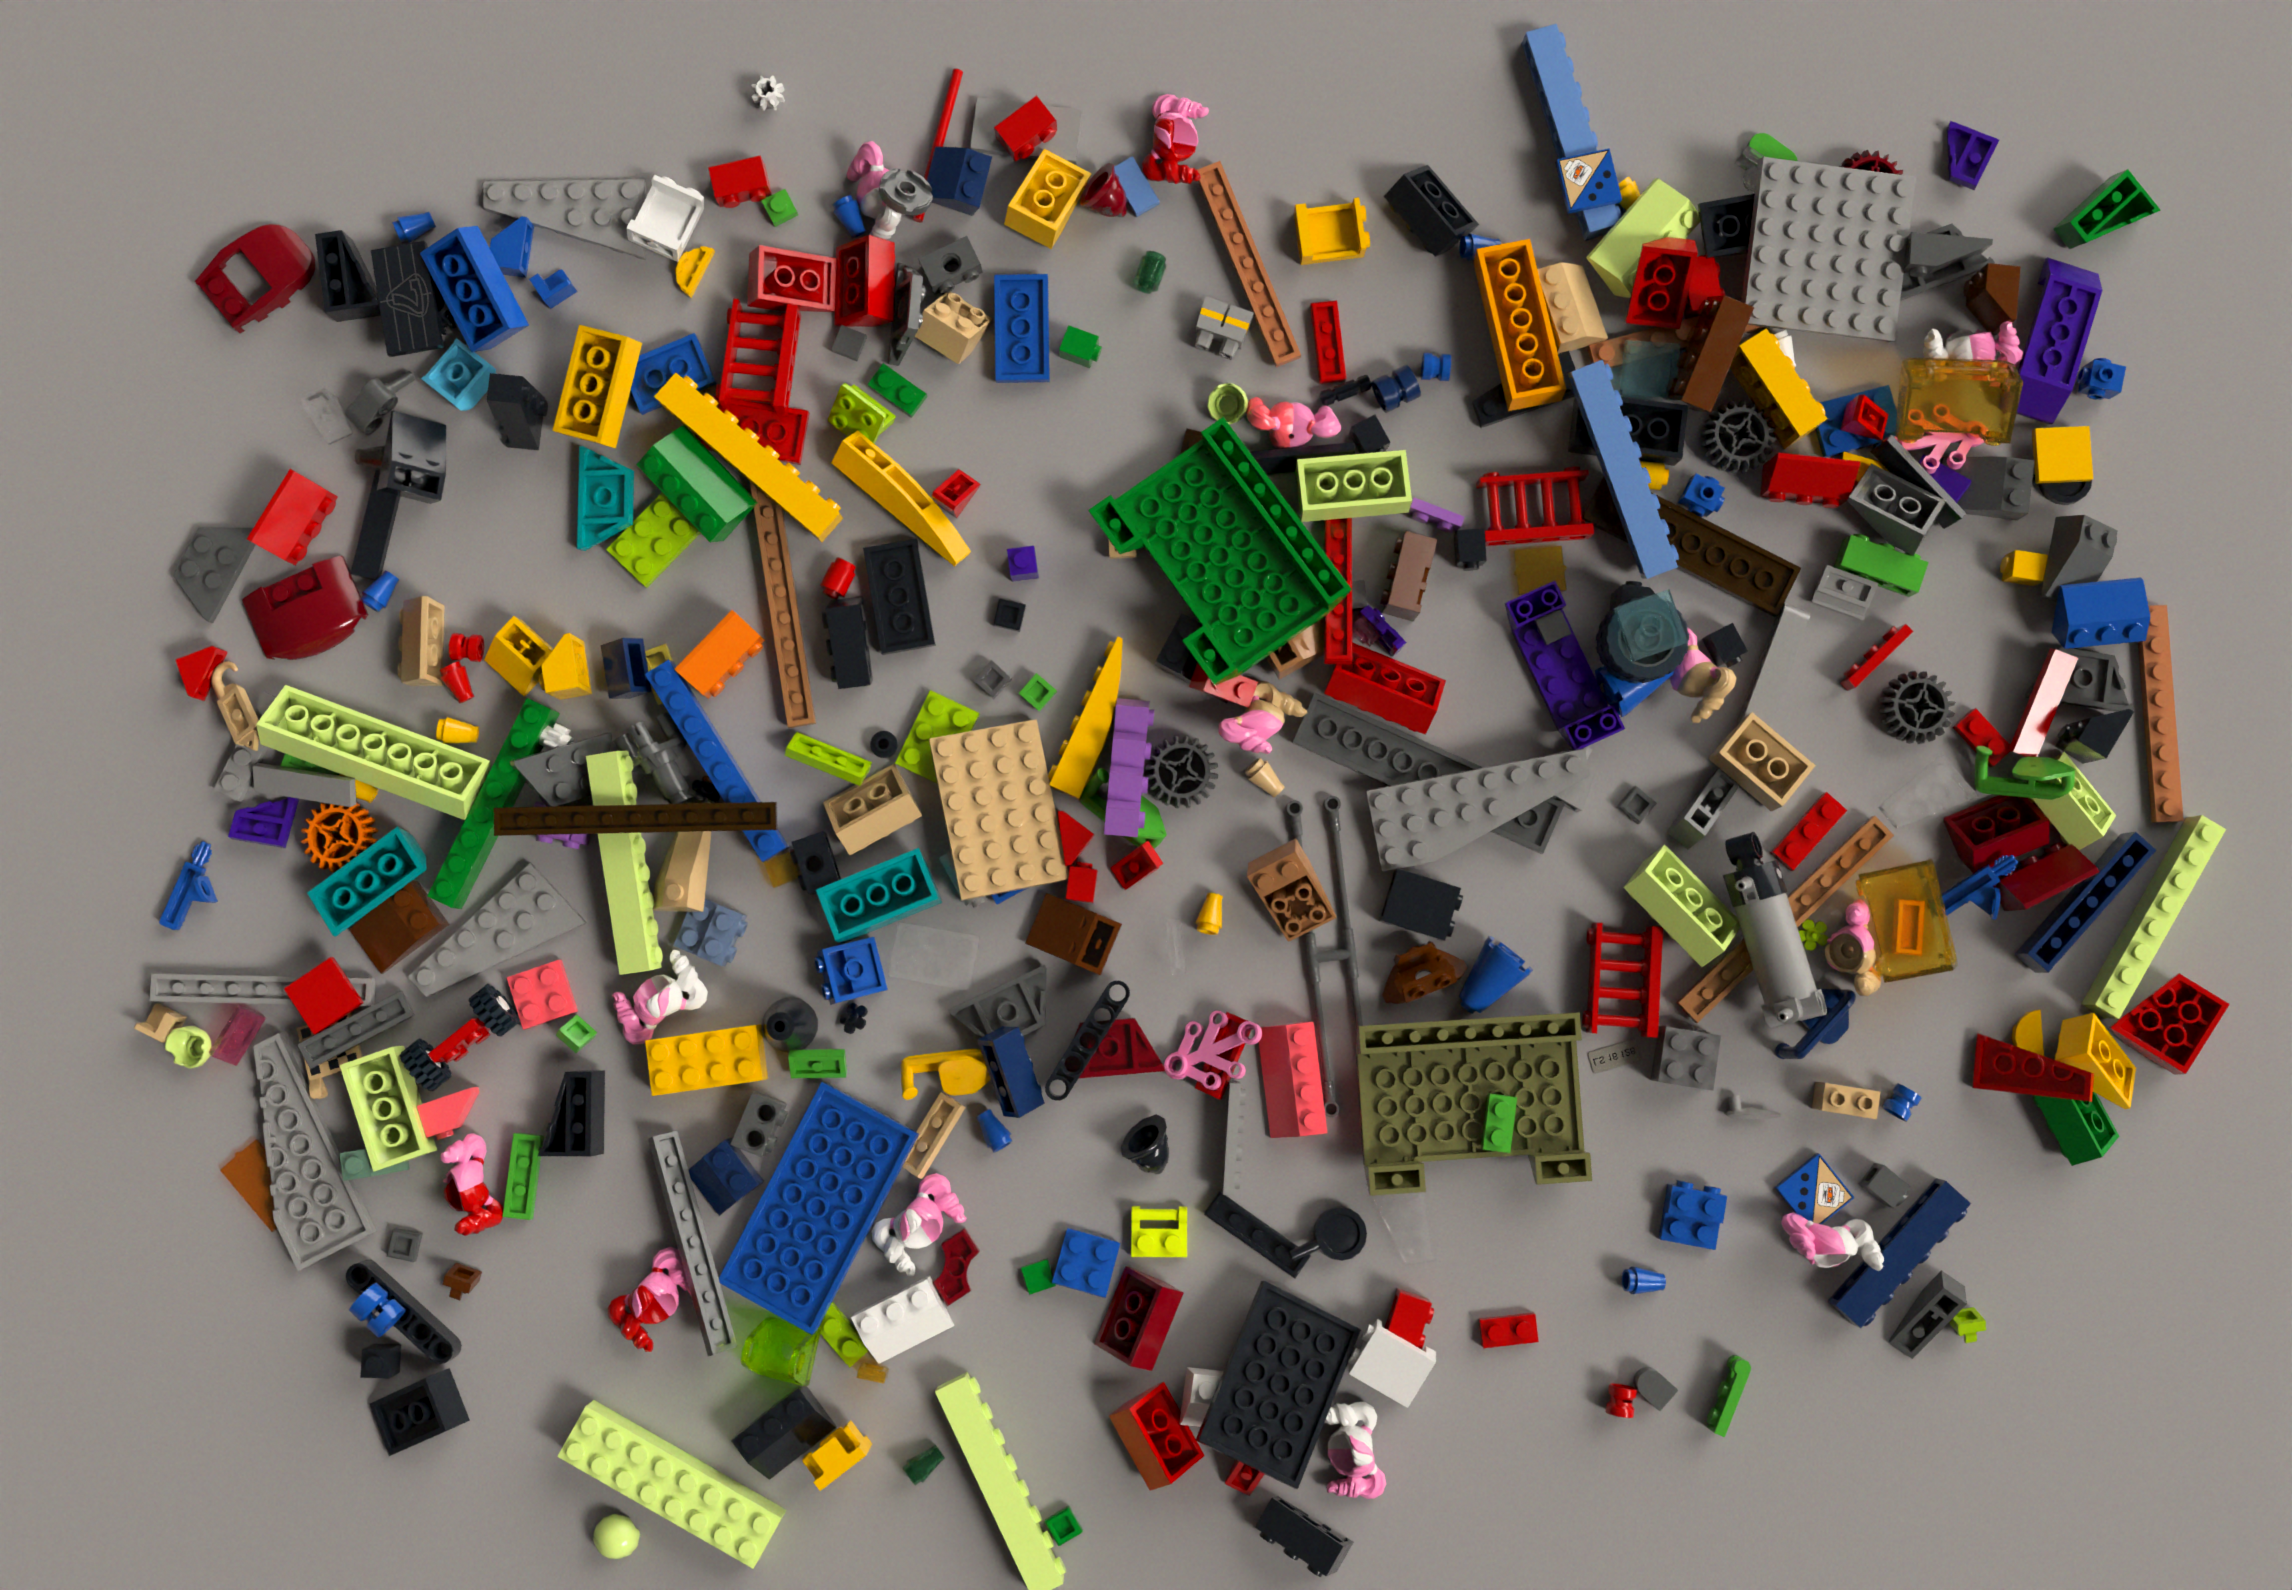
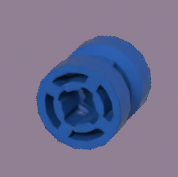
(1433, 366)
(1902, 1100)

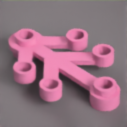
(1941, 441)
(1209, 1050)

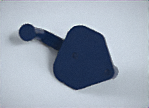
(1824, 1028)

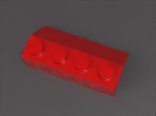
(1387, 689)

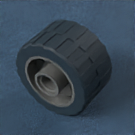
(1617, 660)

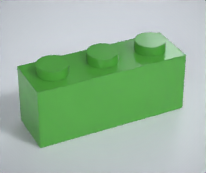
(1881, 564)

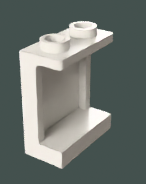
(666, 218)
(1391, 1364)

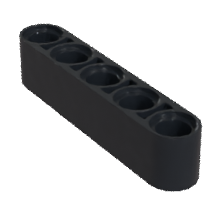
(1076, 1049)
(417, 1313)

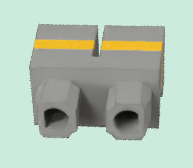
(1230, 335)

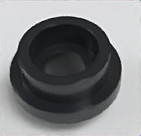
(890, 750)

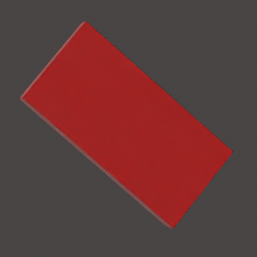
(781, 433)

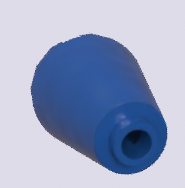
(1624, 694)
(1492, 976)

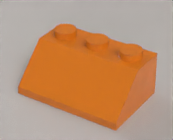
(720, 655)

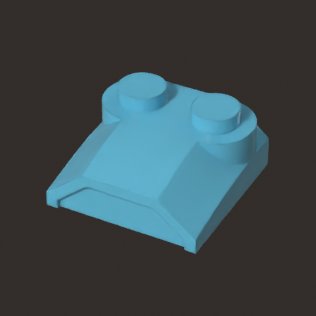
(460, 376)

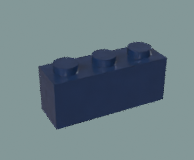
(1011, 1071)

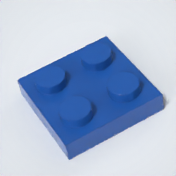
(1086, 1263)

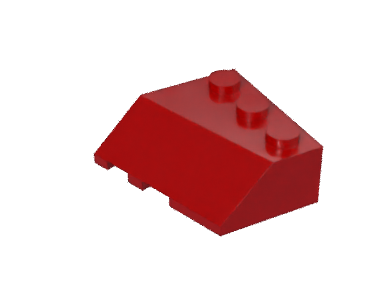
(2172, 1024)

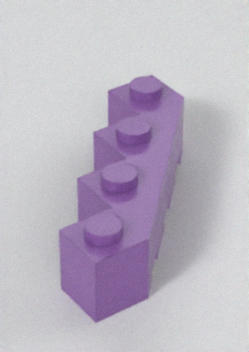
(1127, 768)

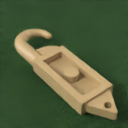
(236, 708)

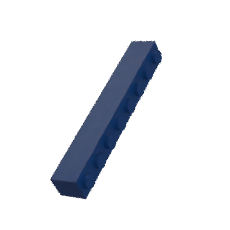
(711, 751)

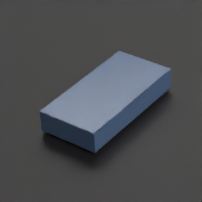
(1137, 189)

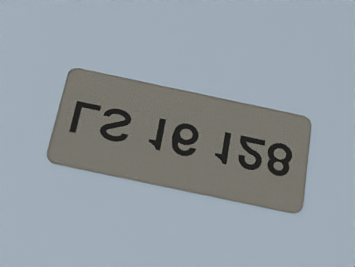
(1614, 1056)

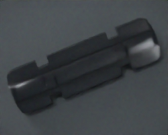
(1345, 390)

